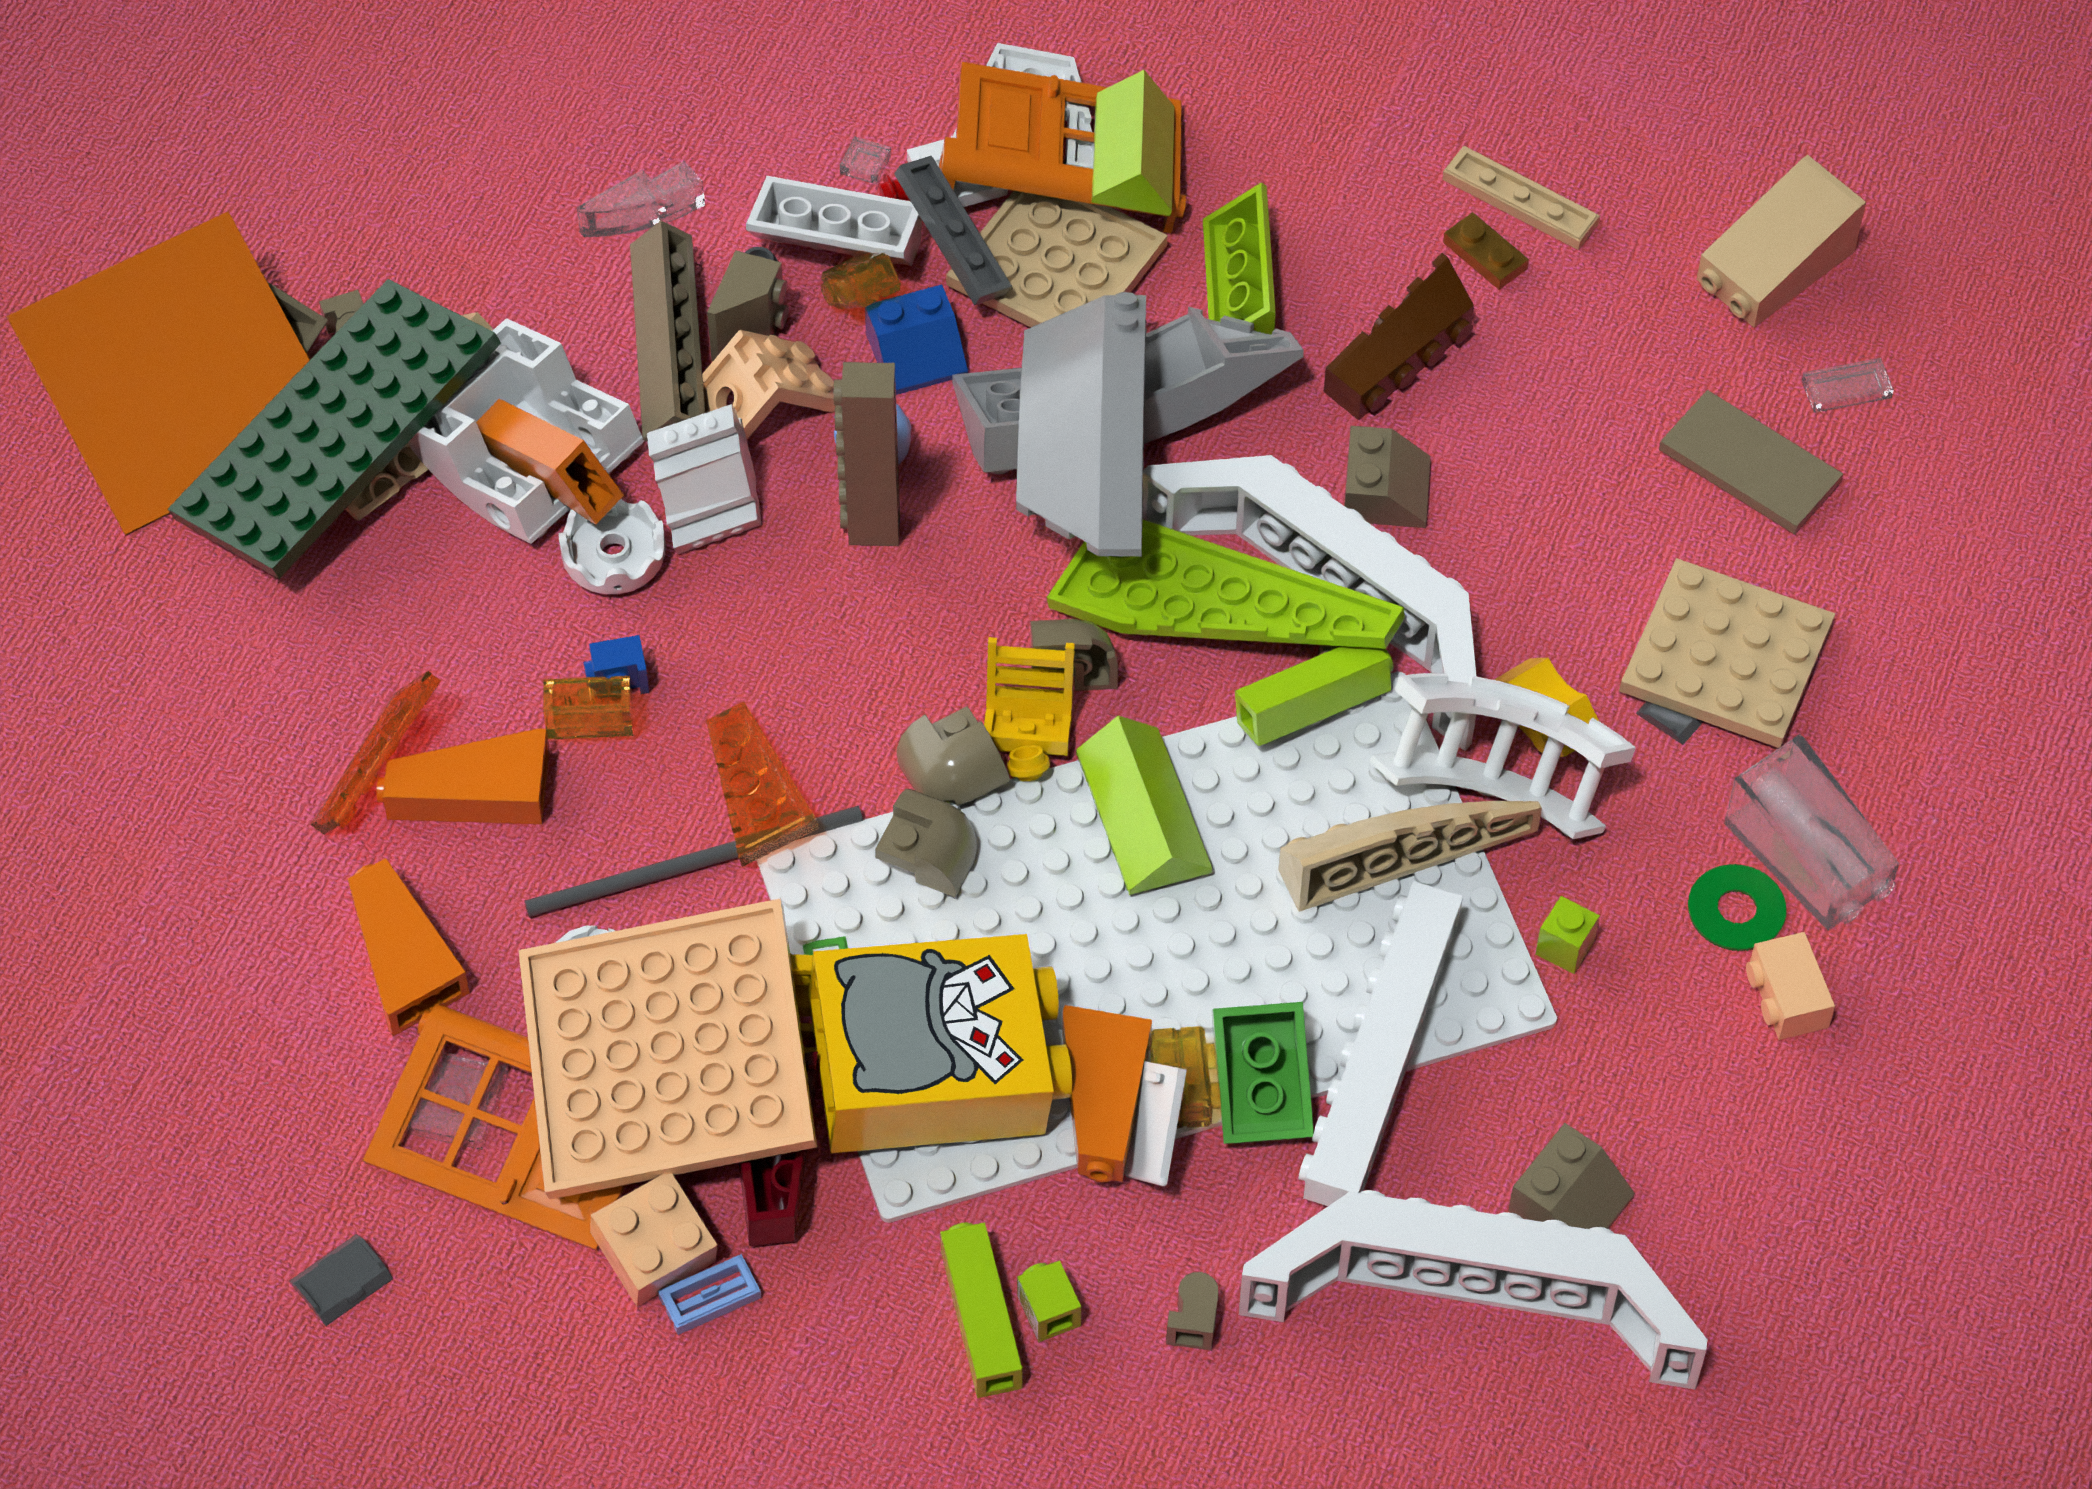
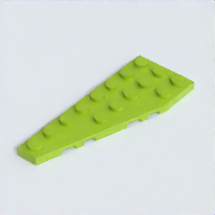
(1217, 593)

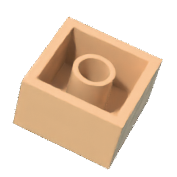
(653, 1238)

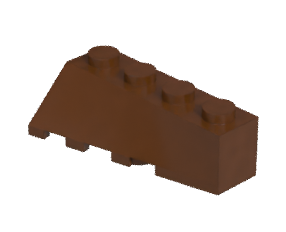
(1402, 342)

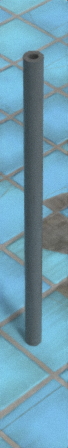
(666, 869)

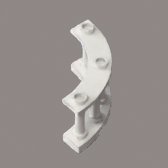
(1516, 707)

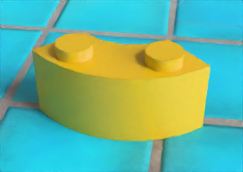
(1542, 677)

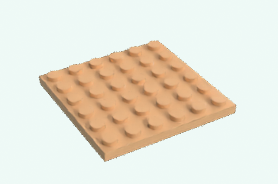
(666, 1049)

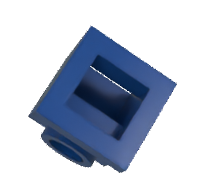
(619, 658)

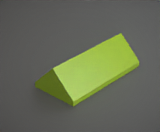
(1134, 146)
(1240, 261)
(1142, 806)

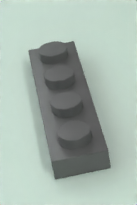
(953, 230)

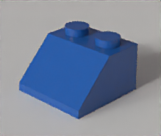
(918, 336)

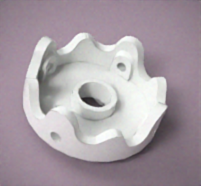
(625, 524)

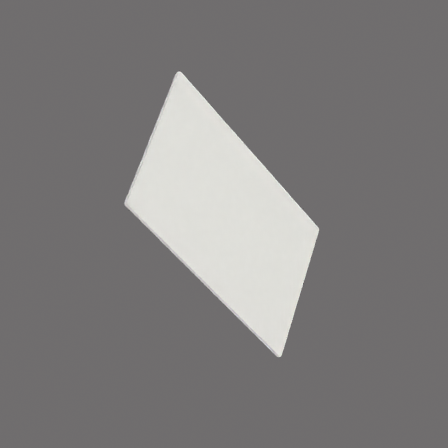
(1179, 946)

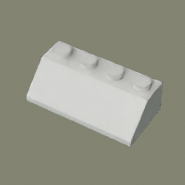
(835, 220)

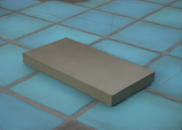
(1751, 461)

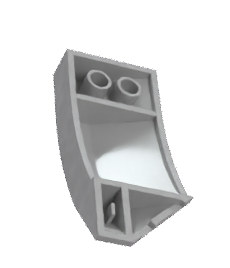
(1189, 375)
(1086, 424)

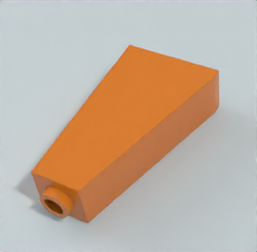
(552, 456)
(471, 782)
(404, 949)
(1106, 1078)

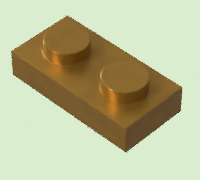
(1485, 251)

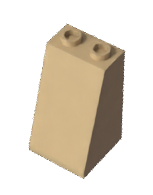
(1783, 242)

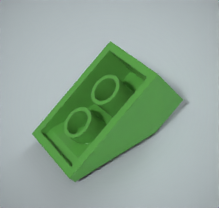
(1262, 1072)

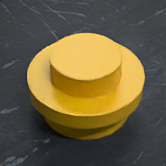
(1027, 762)

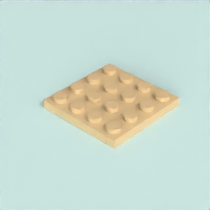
(1063, 254)
(1727, 653)

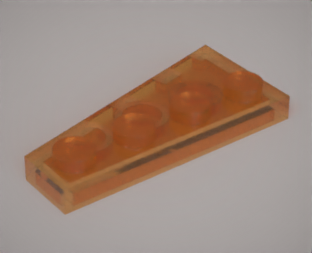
(373, 752)
(758, 791)

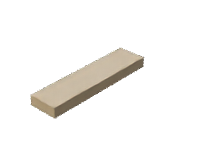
(1521, 197)

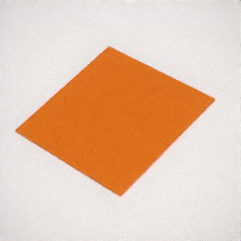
(161, 363)

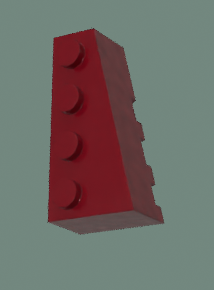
(774, 1185)

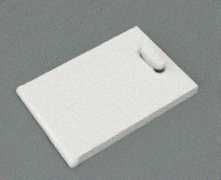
(1155, 1123)

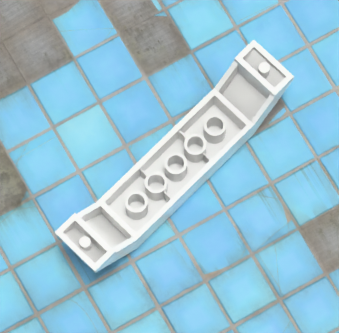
(1322, 538)
(1484, 1262)

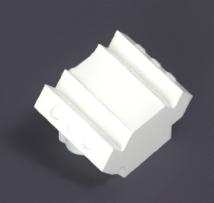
(705, 478)

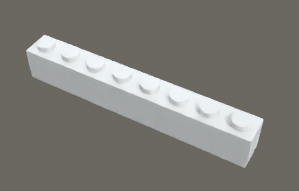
(1383, 1044)

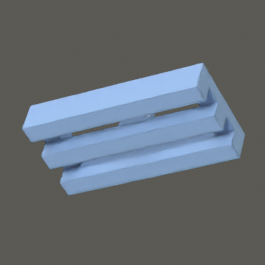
(716, 1308)

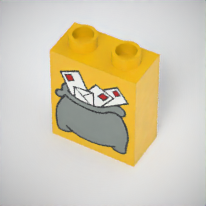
(935, 1042)

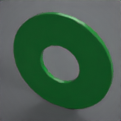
(1736, 878)

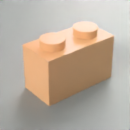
(1790, 986)

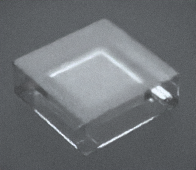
(865, 160)

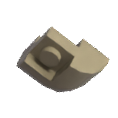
(1094, 653)
(951, 758)
(929, 841)

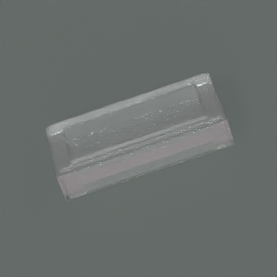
(1847, 385)

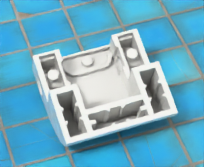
(537, 378)

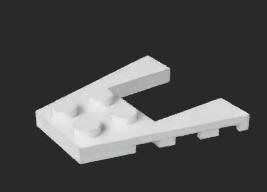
(1064, 67)

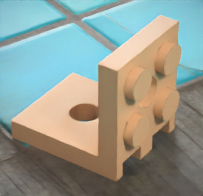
(761, 374)

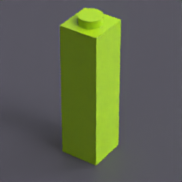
(1312, 691)
(981, 1309)

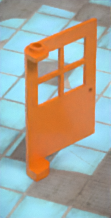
(1015, 133)
(522, 1173)

